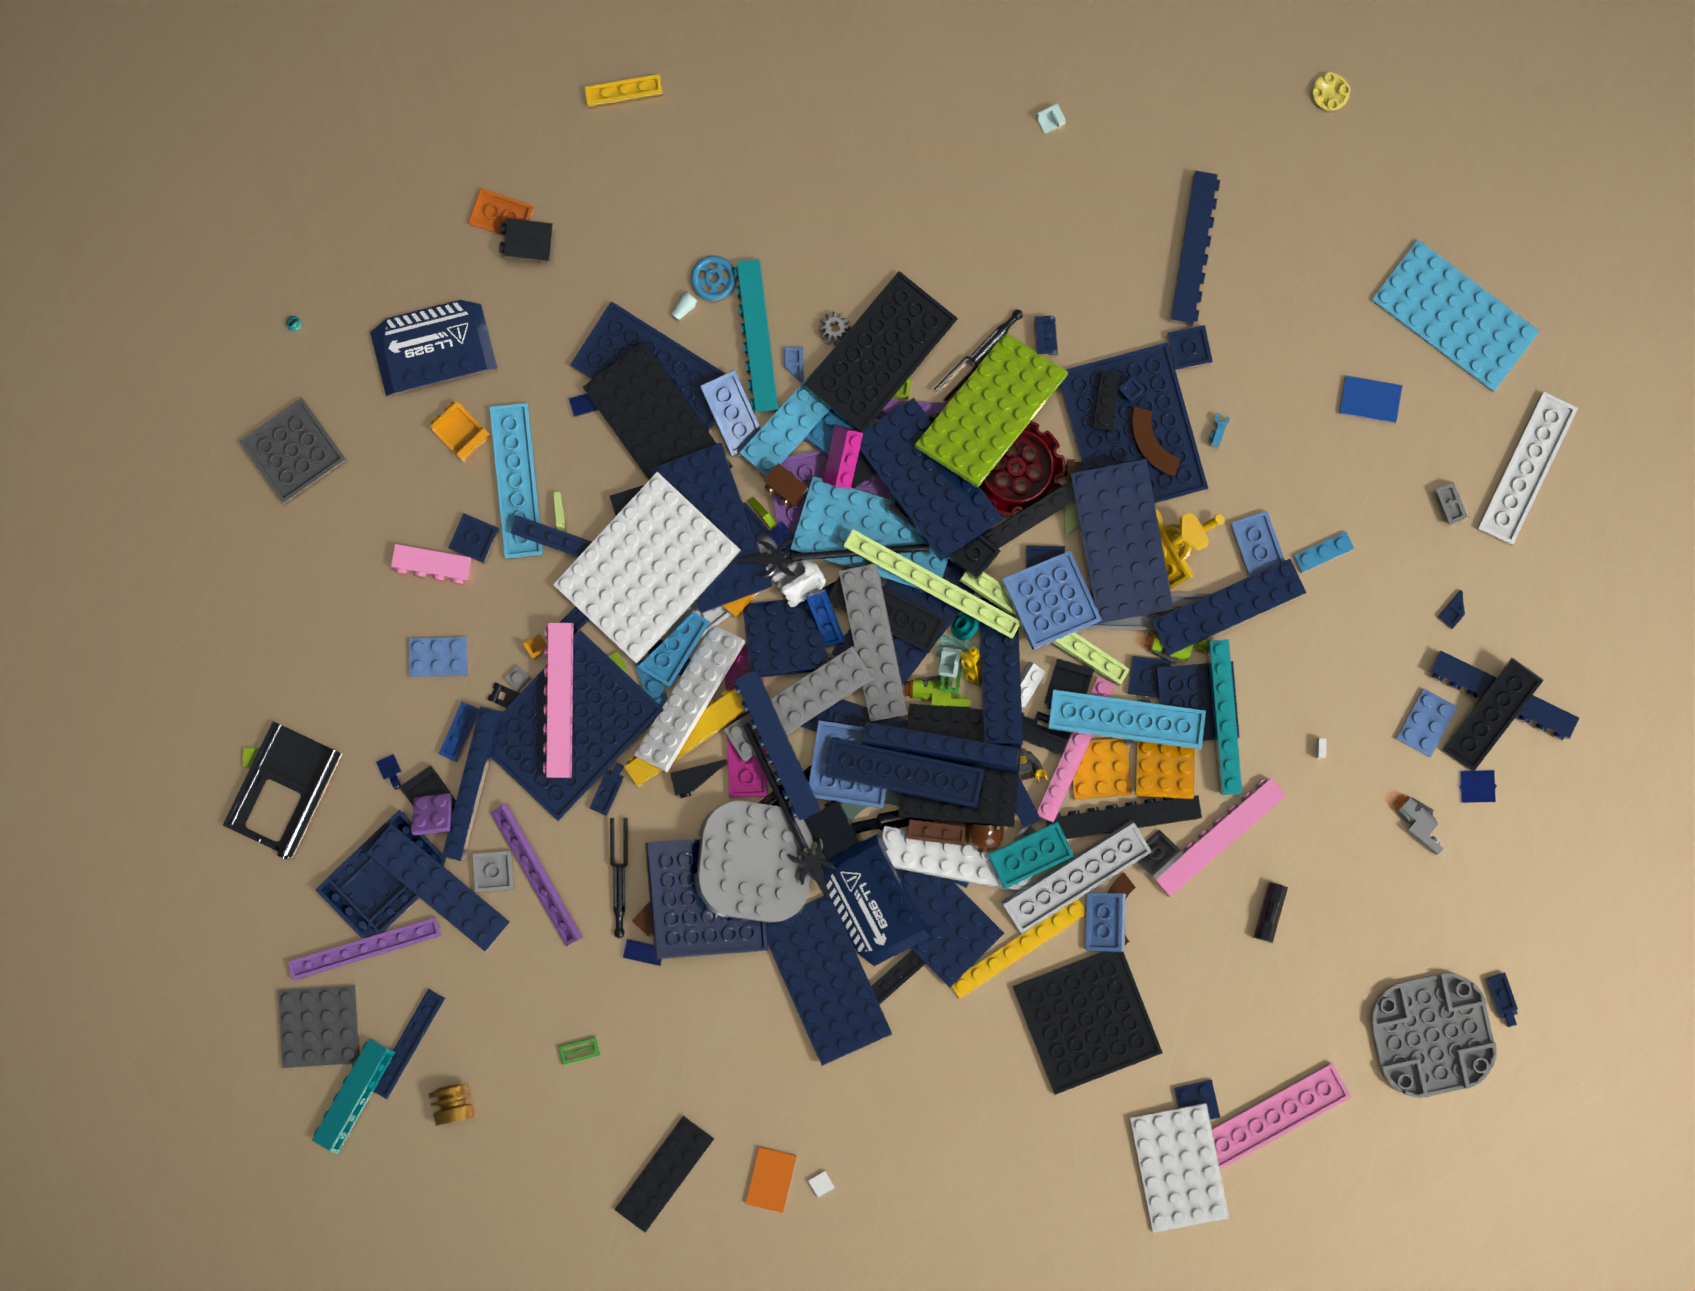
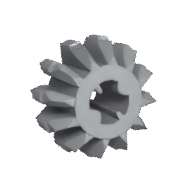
(828, 329)

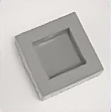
(517, 678)

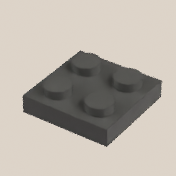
(1163, 855)

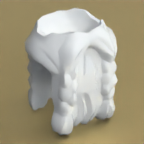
(807, 580)

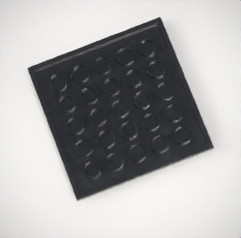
(998, 788)
(1087, 1020)

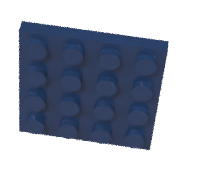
(782, 638)
(1191, 688)

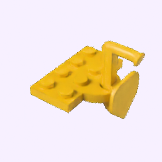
(1192, 535)

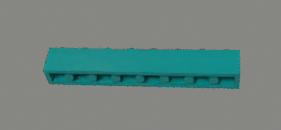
(757, 336)
(1224, 717)

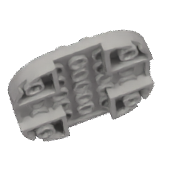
(746, 863)
(1433, 1035)

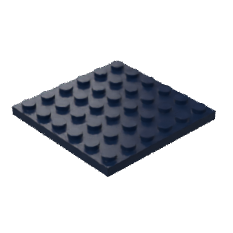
(681, 918)

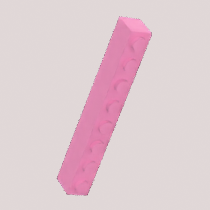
(559, 700)
(1221, 836)

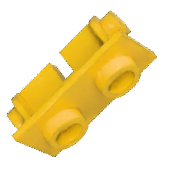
(971, 665)

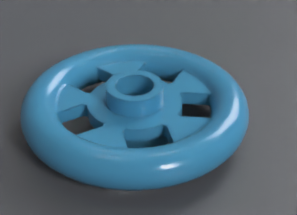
(703, 265)

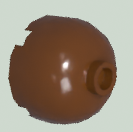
(984, 836)

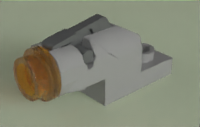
(1422, 821)

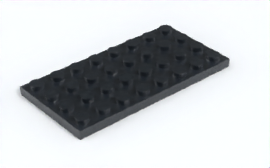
(880, 352)
(647, 410)

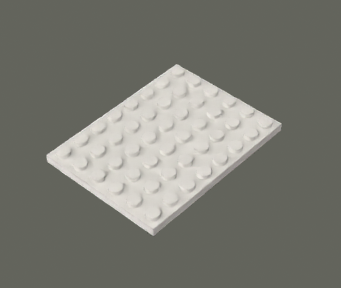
(647, 567)

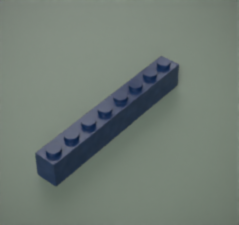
(1194, 248)
(1476, 682)
(777, 744)
(941, 747)
(472, 783)

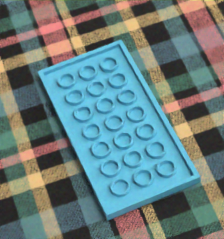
(1455, 315)
(835, 511)

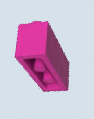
(842, 457)

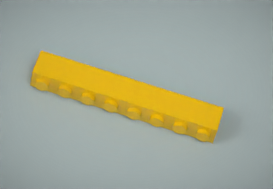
(713, 719)

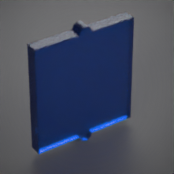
(1477, 786)

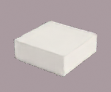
(1321, 748)
(821, 1184)

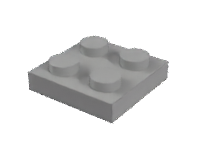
(493, 871)

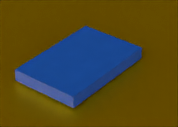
(1370, 399)

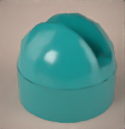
(296, 326)

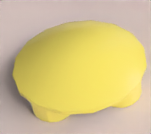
(1331, 91)

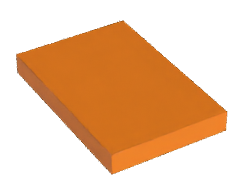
(493, 209)
(771, 1179)

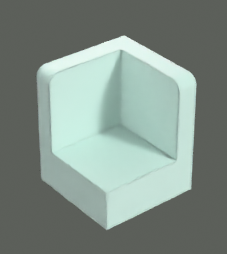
(1050, 118)
(949, 662)

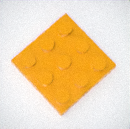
(1103, 771)
(1164, 771)

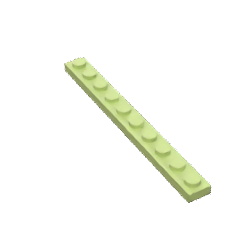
(932, 583)
(1072, 643)

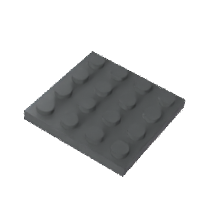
(292, 450)
(318, 1026)

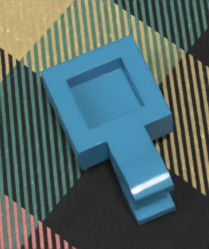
(1217, 435)

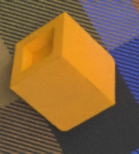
(535, 646)

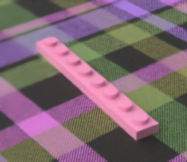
(1069, 762)

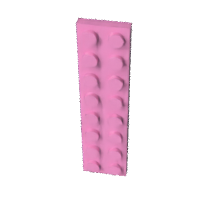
(1279, 1115)

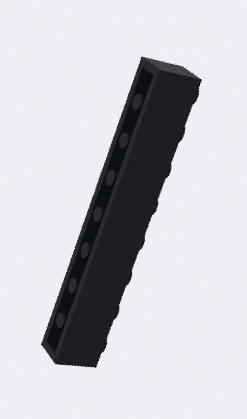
(1113, 817)

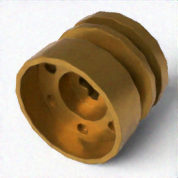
(451, 1104)

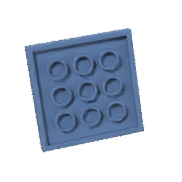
(1051, 600)
(835, 789)

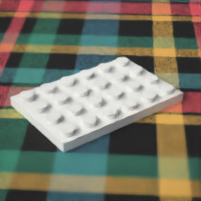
(1179, 1167)

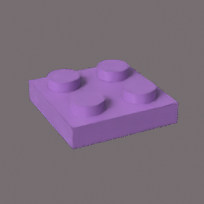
(432, 814)

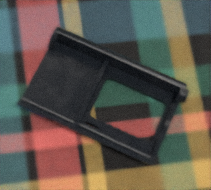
(294, 763)

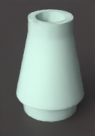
(684, 304)

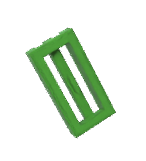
(949, 688)
(595, 1046)

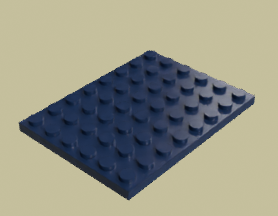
(1170, 420)
(607, 719)

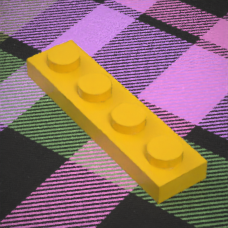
(623, 90)

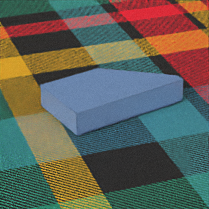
(794, 362)

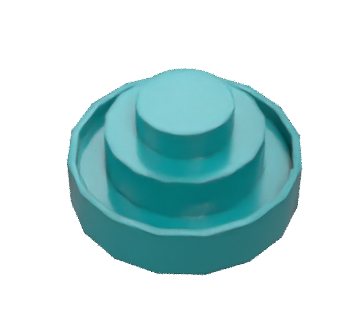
(964, 627)

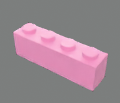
(431, 562)

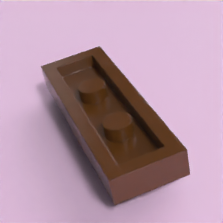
(936, 832)

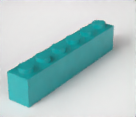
(353, 1096)

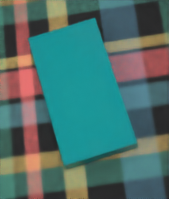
(1031, 855)

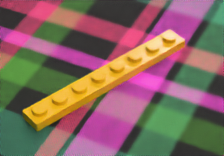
(1018, 948)

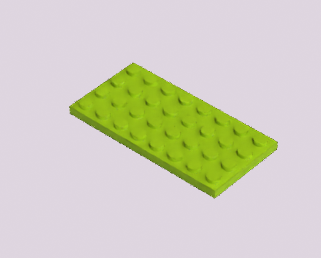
(991, 409)

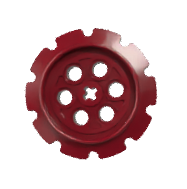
(1047, 461)

